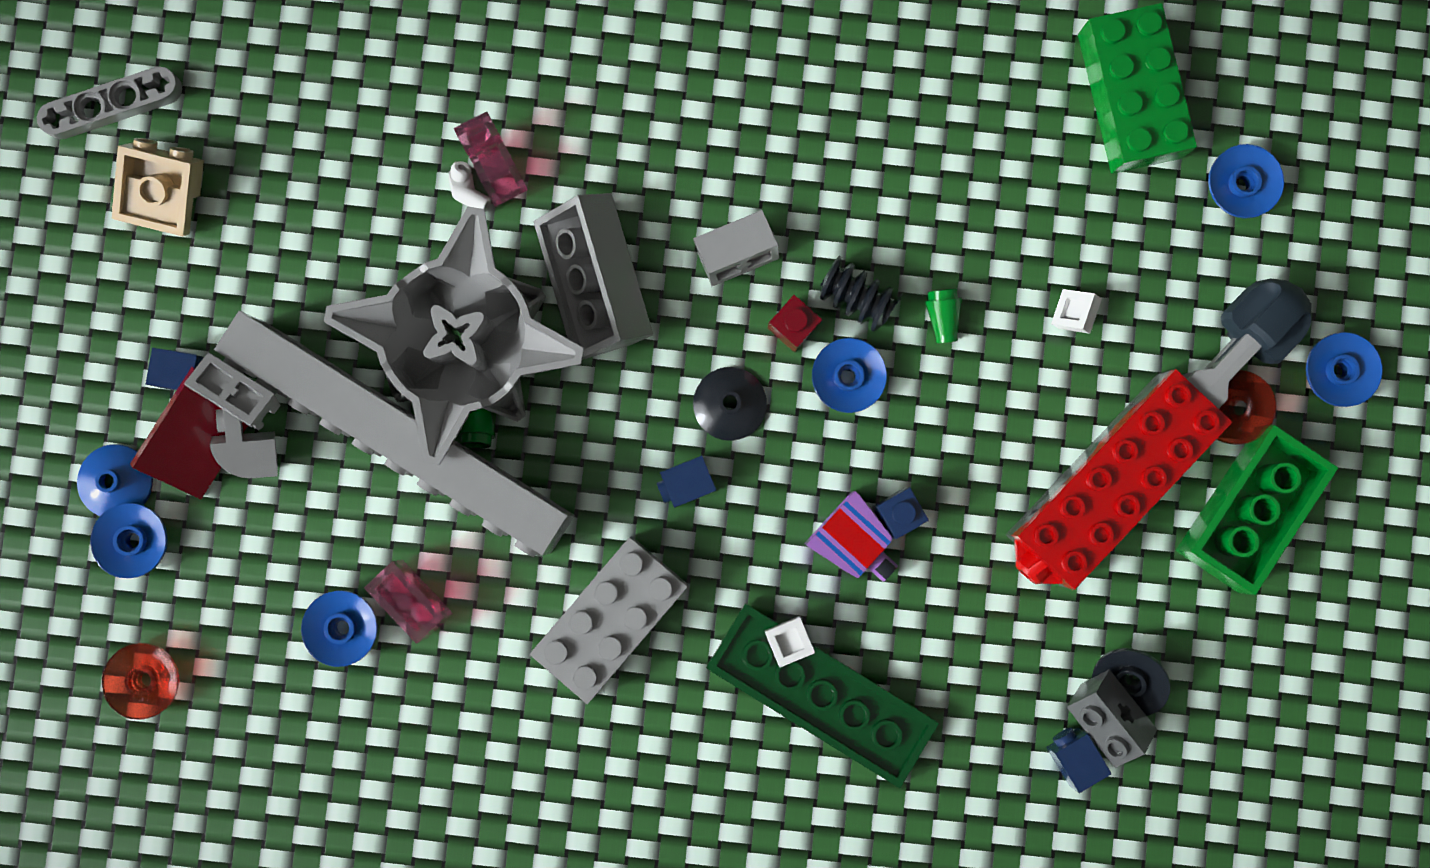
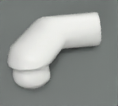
(463, 187)

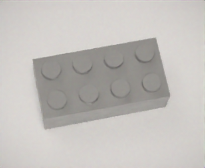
(609, 619)

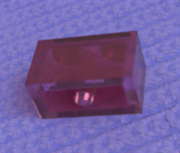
(408, 600)

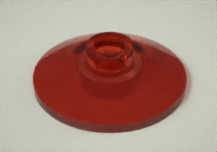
(1260, 408)
(124, 686)

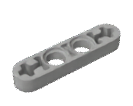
(111, 109)

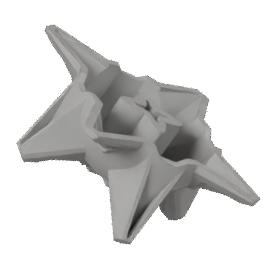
(422, 352)

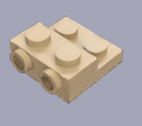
(156, 186)

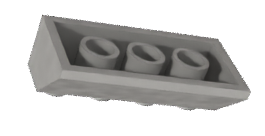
(593, 274)

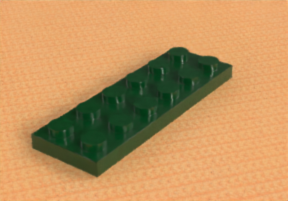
(825, 699)

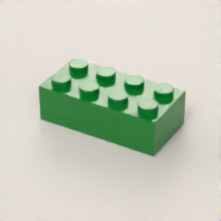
(1136, 88)
(1257, 510)

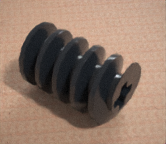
(858, 294)

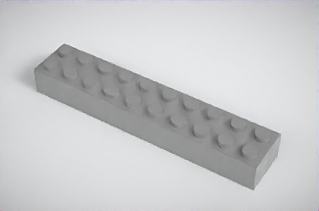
(391, 431)

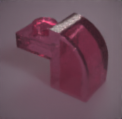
(491, 158)

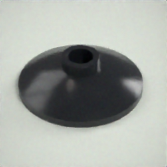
(733, 423)
(1153, 685)

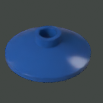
(1259, 172)
(1359, 366)
(867, 369)
(128, 484)
(112, 543)
(321, 632)

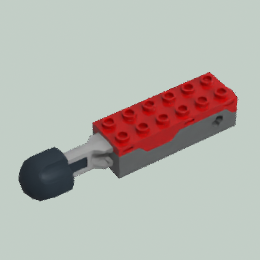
(1151, 443)

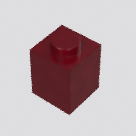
(794, 323)

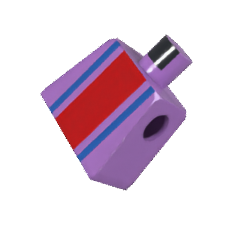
(854, 539)

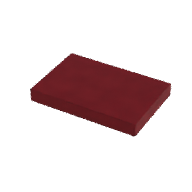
(179, 443)

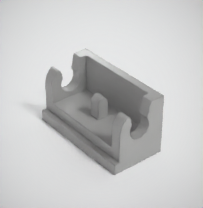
(737, 248)
(232, 391)

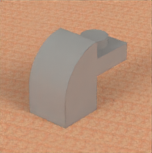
(243, 454)

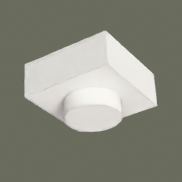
(1076, 311)
(789, 641)

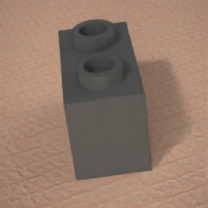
(1112, 718)

